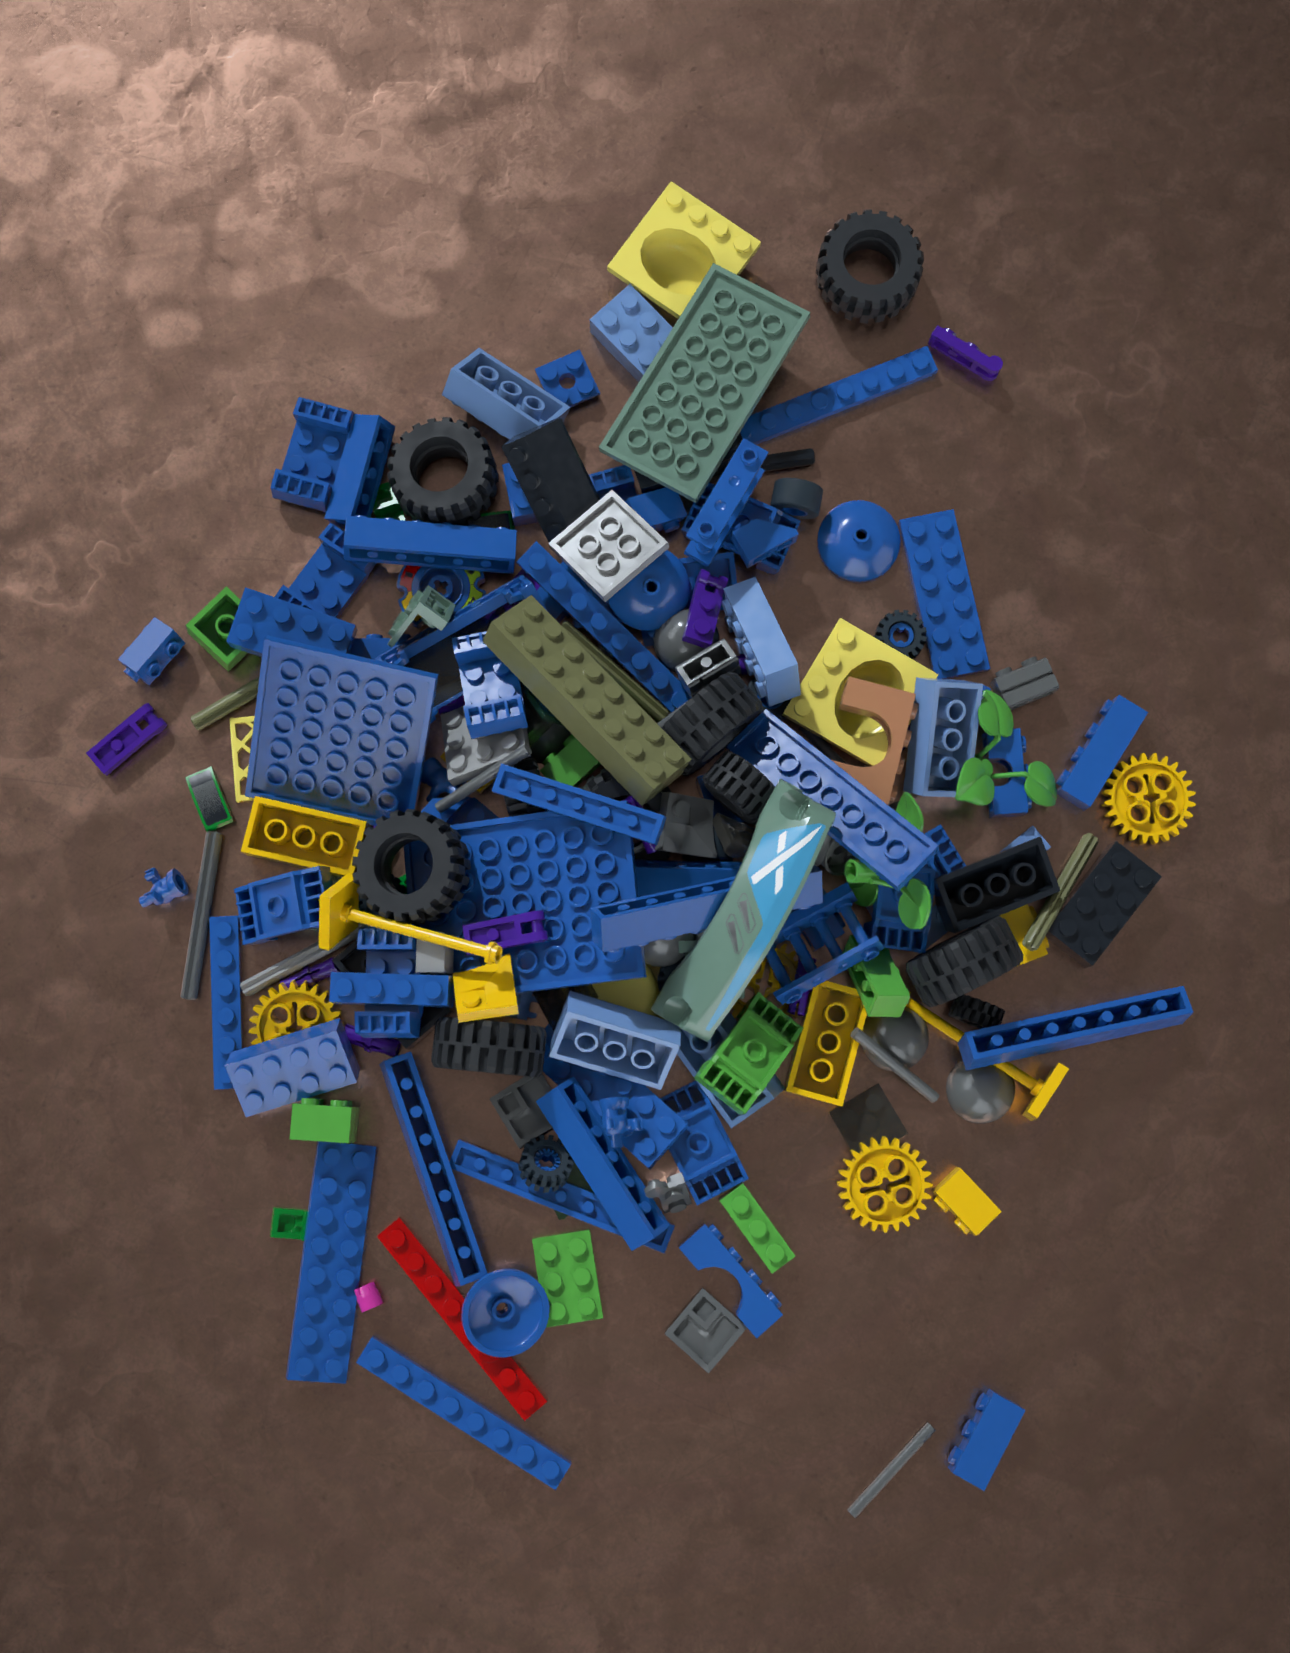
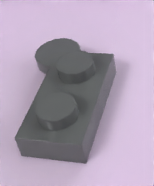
(672, 1195)

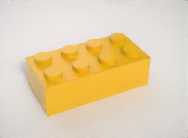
(302, 836)
(825, 1046)

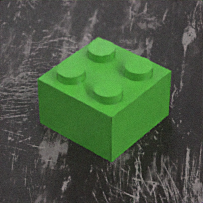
(212, 627)
(324, 1122)

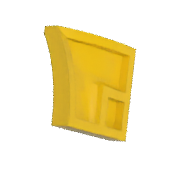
(485, 991)

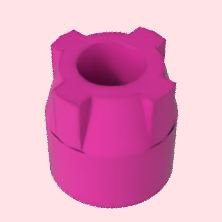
(368, 1297)

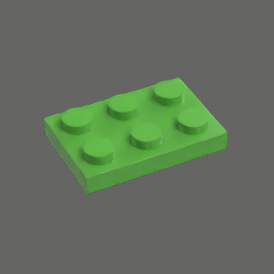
(568, 1276)

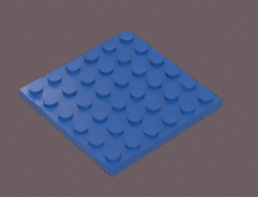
(339, 731)

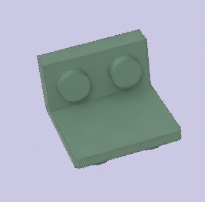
(430, 605)

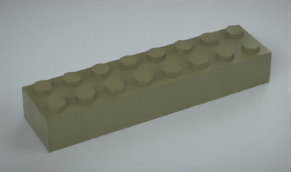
(586, 699)

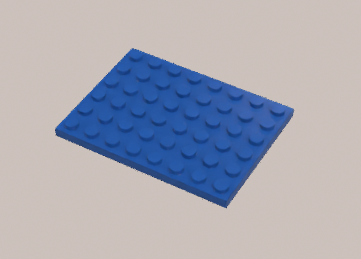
(546, 866)

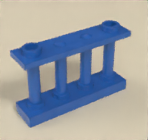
(725, 502)
(839, 901)

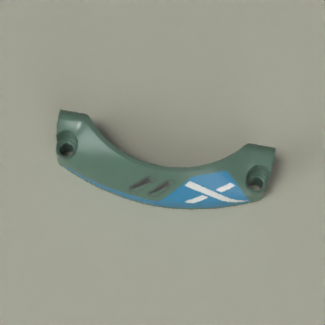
(751, 914)

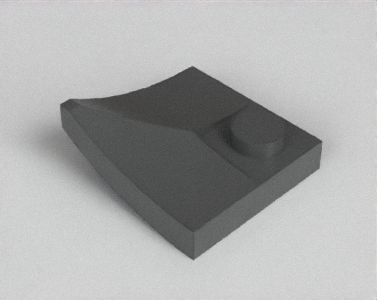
(687, 825)
(520, 1111)
(705, 1330)

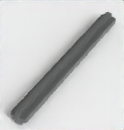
(201, 915)

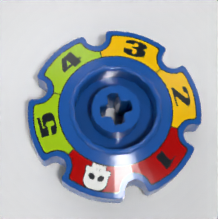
(461, 586)

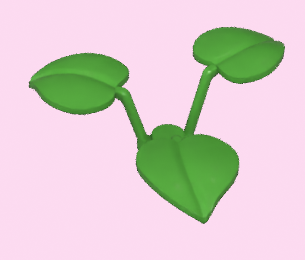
(976, 775)
(915, 901)

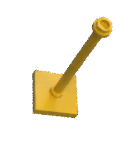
(341, 916)
(1039, 1088)

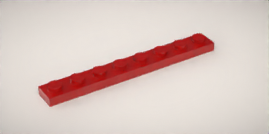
(448, 1303)

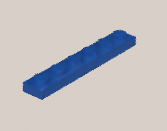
(579, 804)
(225, 994)

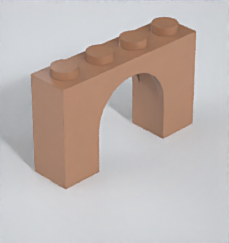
(893, 711)

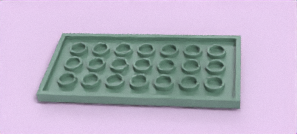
(704, 382)

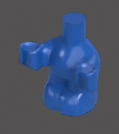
(437, 778)
(164, 889)
(615, 1119)

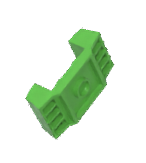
(749, 1054)

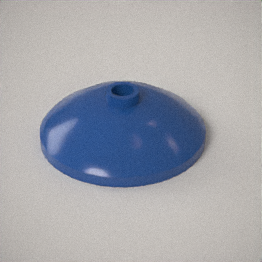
(857, 558)
(647, 609)
(512, 1328)

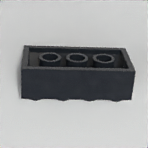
(551, 476)
(994, 885)

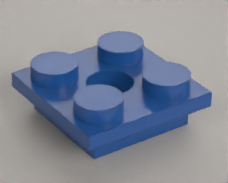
(572, 367)

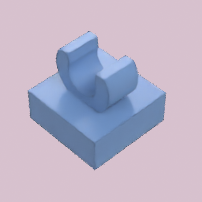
(523, 1003)

